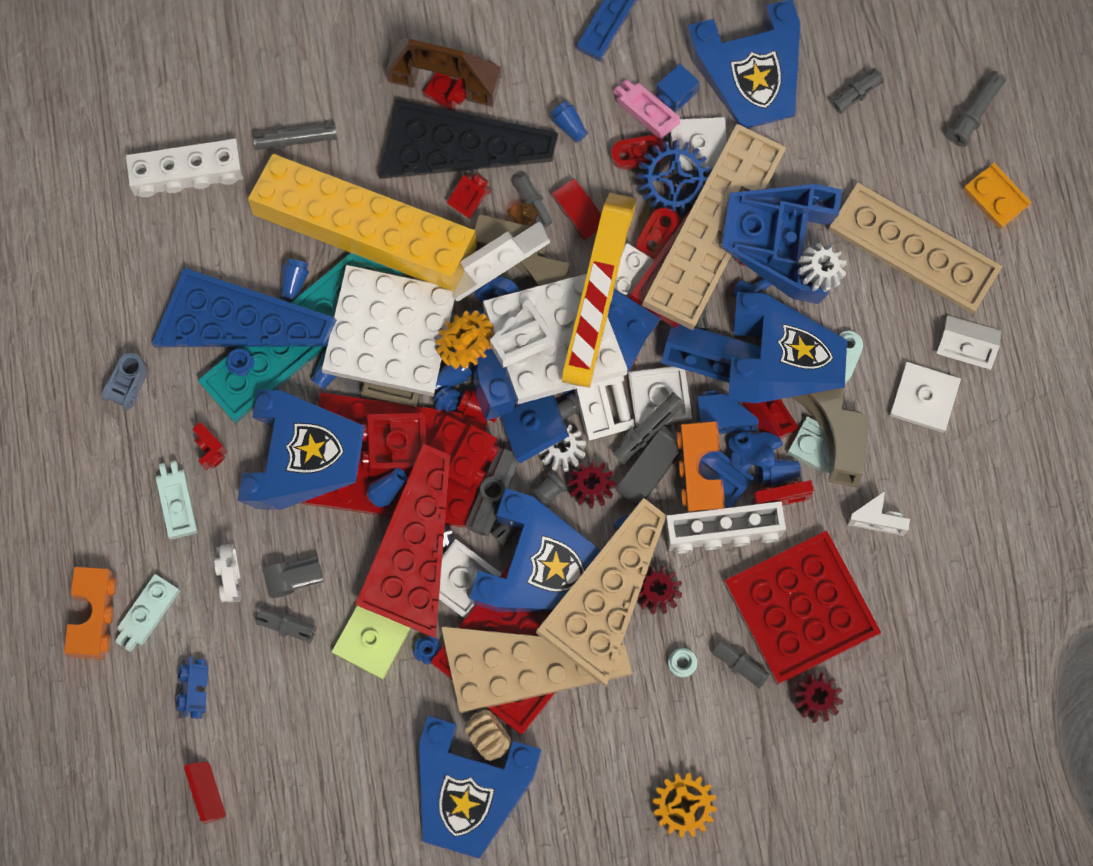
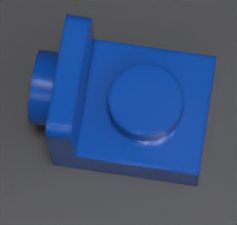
(495, 288)

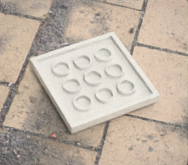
(558, 307)
(388, 330)

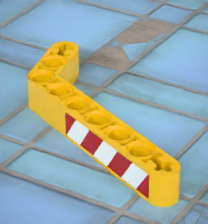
(598, 290)

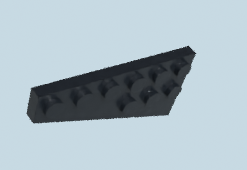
(444, 141)

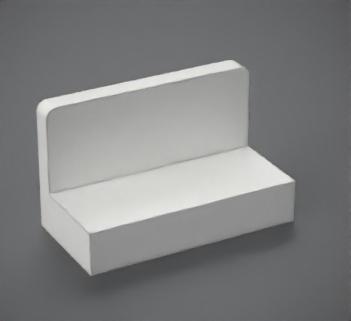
(969, 342)

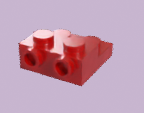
(392, 442)
(468, 452)

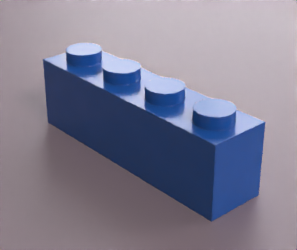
(705, 352)

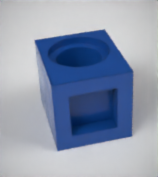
(677, 88)

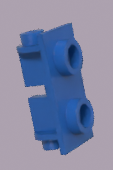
(189, 699)

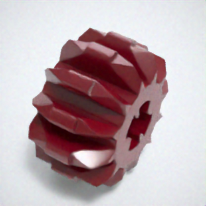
(581, 478)
(667, 595)
(827, 705)

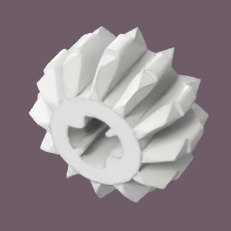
(831, 265)
(554, 455)

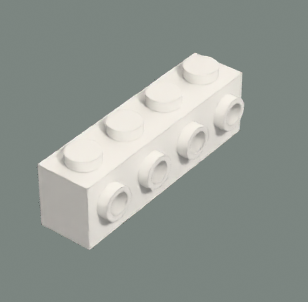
(184, 168)
(725, 526)

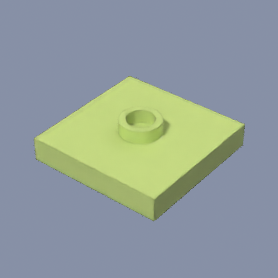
(371, 642)

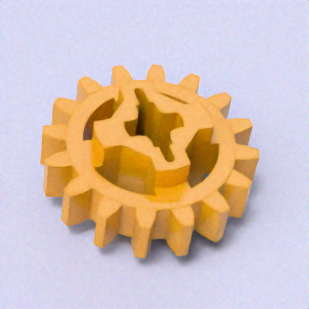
(465, 339)
(688, 818)

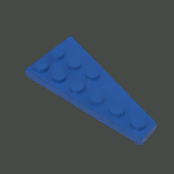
(227, 315)

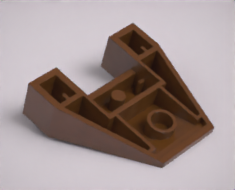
(410, 56)

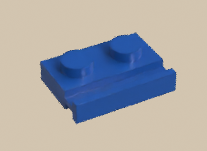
(718, 466)

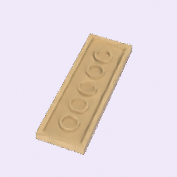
(915, 248)

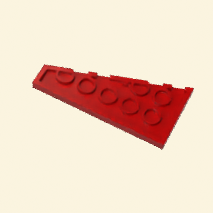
(409, 561)

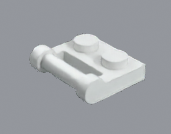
(596, 409)

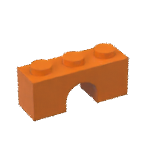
(696, 442)
(91, 638)

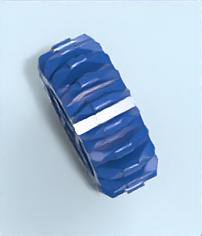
(675, 165)

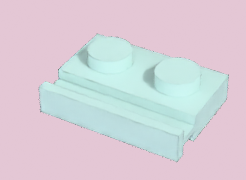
(811, 446)

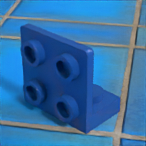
(630, 325)

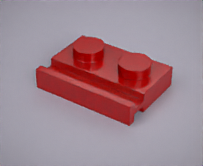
(788, 494)

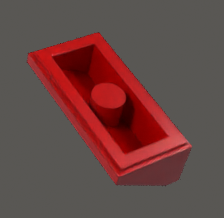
(772, 417)
(204, 792)

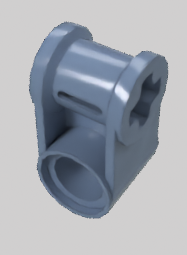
(124, 383)

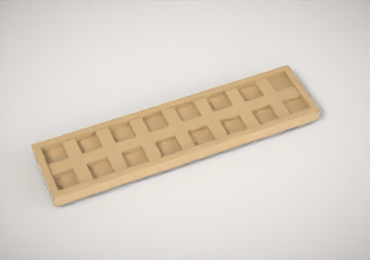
(697, 256)

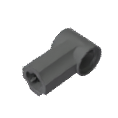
(285, 578)

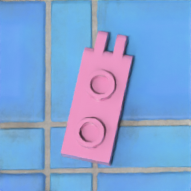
(646, 108)

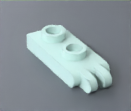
(176, 502)
(146, 612)

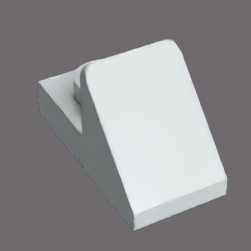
(871, 518)

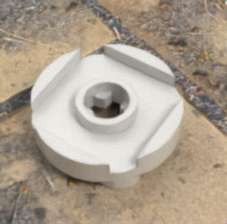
(227, 566)

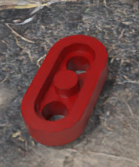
(636, 149)
(657, 231)

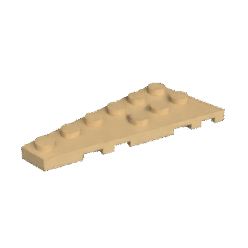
(598, 607)
(512, 667)

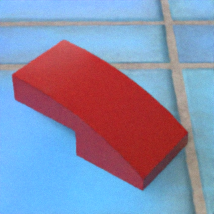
(578, 207)

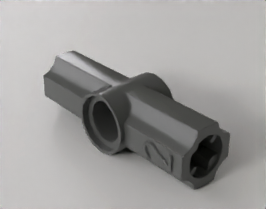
(486, 508)

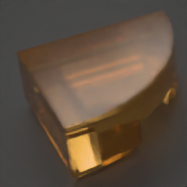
(523, 214)

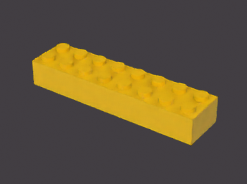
(362, 222)

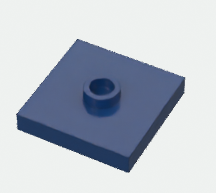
(534, 427)

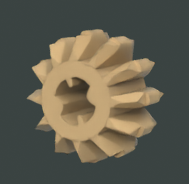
(488, 735)

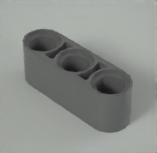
(650, 467)

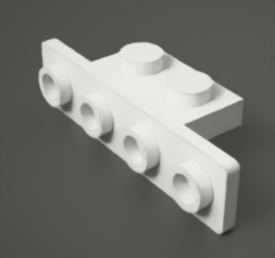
(499, 257)

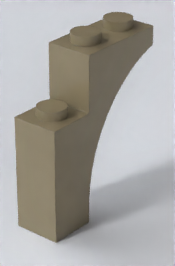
(536, 268)
(843, 431)

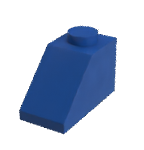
(728, 414)

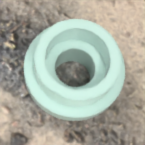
(686, 654)

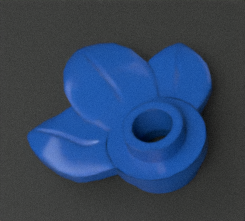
(753, 450)

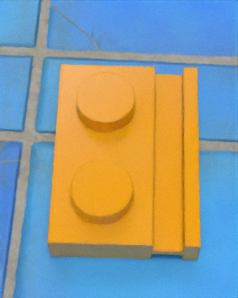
(997, 196)

